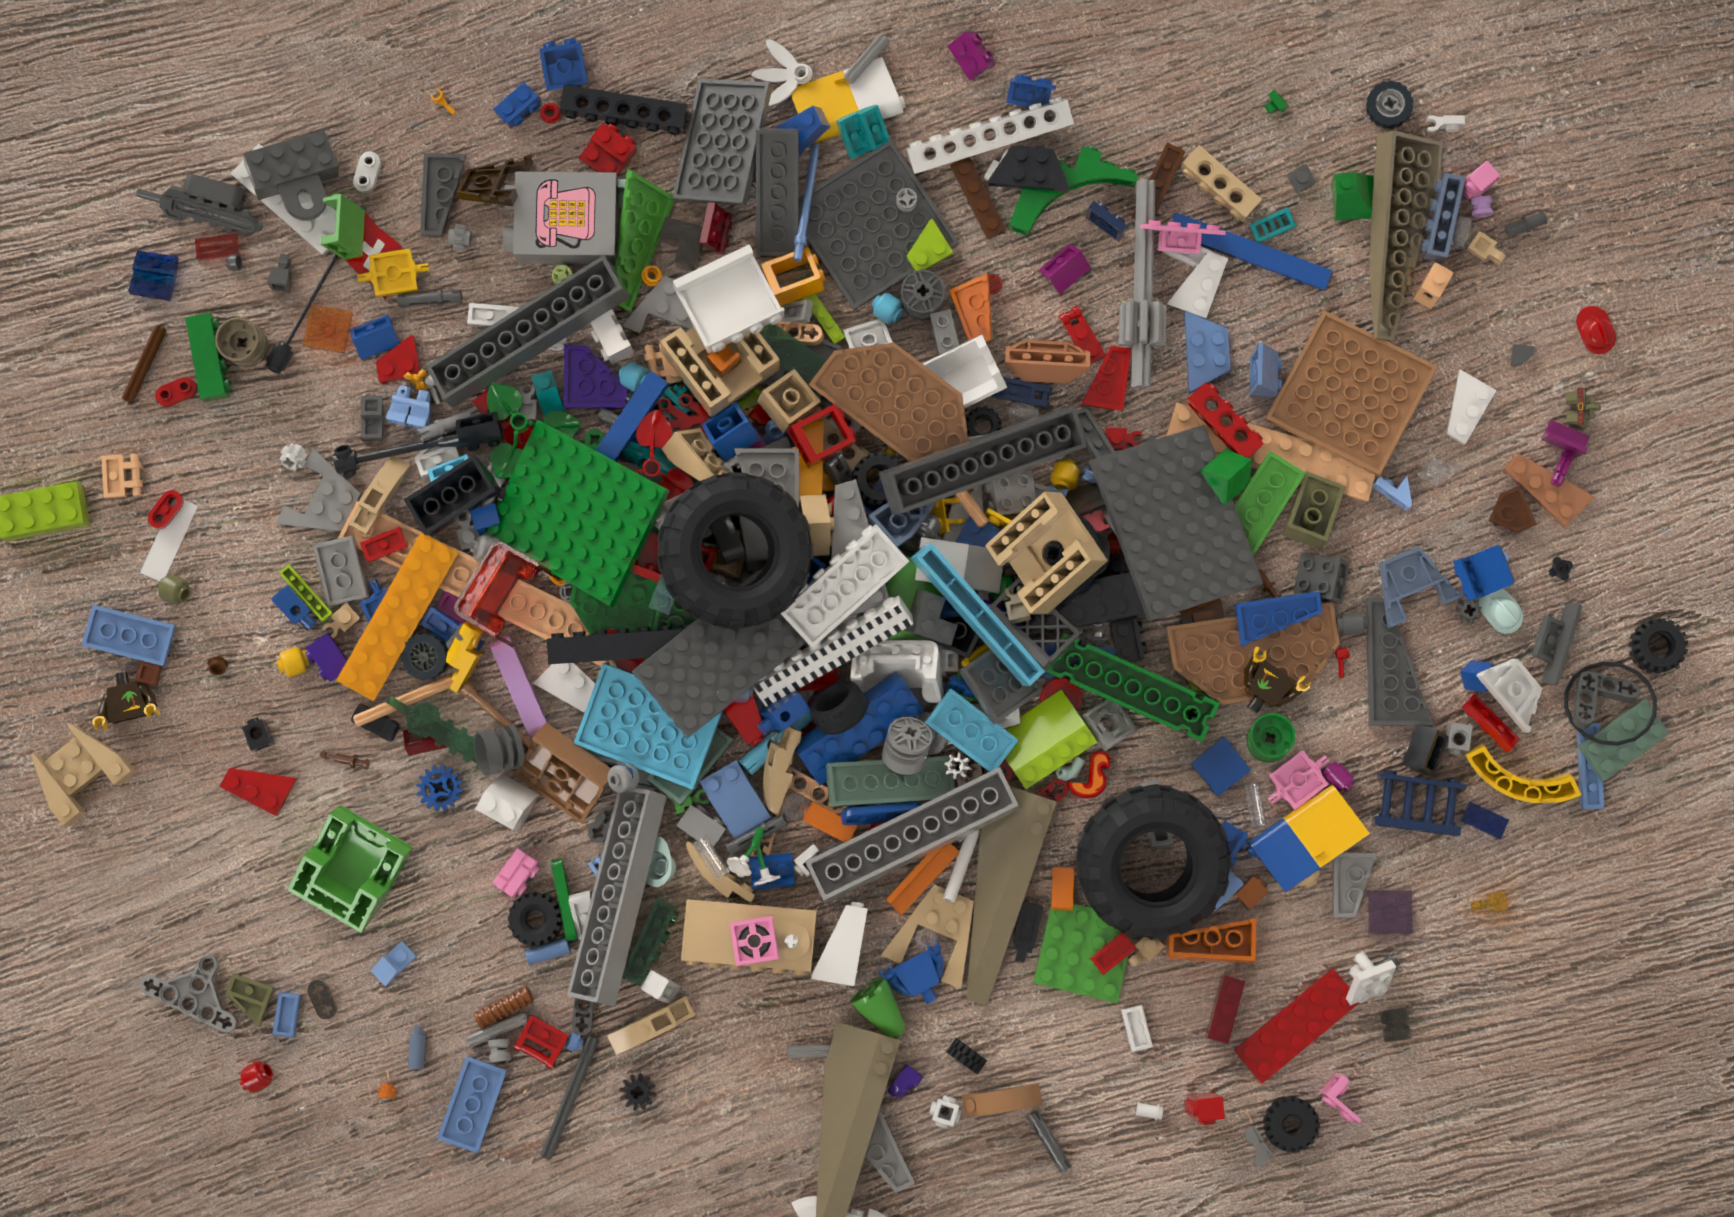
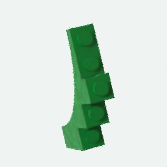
(1088, 171)

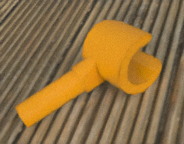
(441, 100)

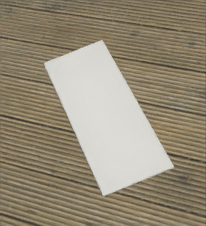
(168, 543)

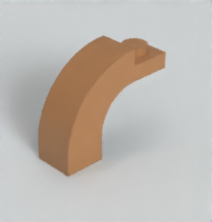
(1002, 1100)

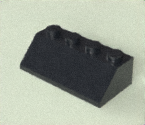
(452, 495)

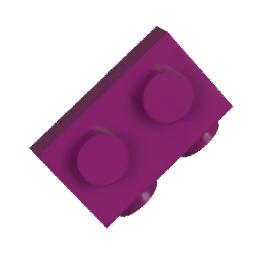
(971, 54)

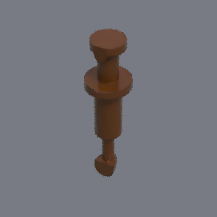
(1268, 586)
(352, 761)

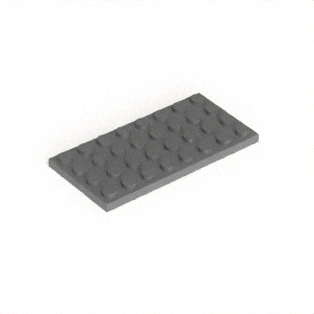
(714, 666)

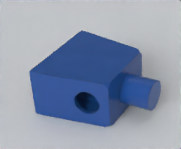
(286, 600)
(782, 713)

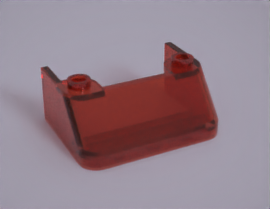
(492, 585)

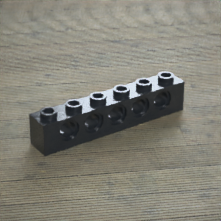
(574, 95)

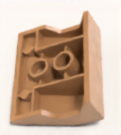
(563, 773)

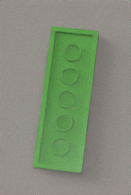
(1266, 497)

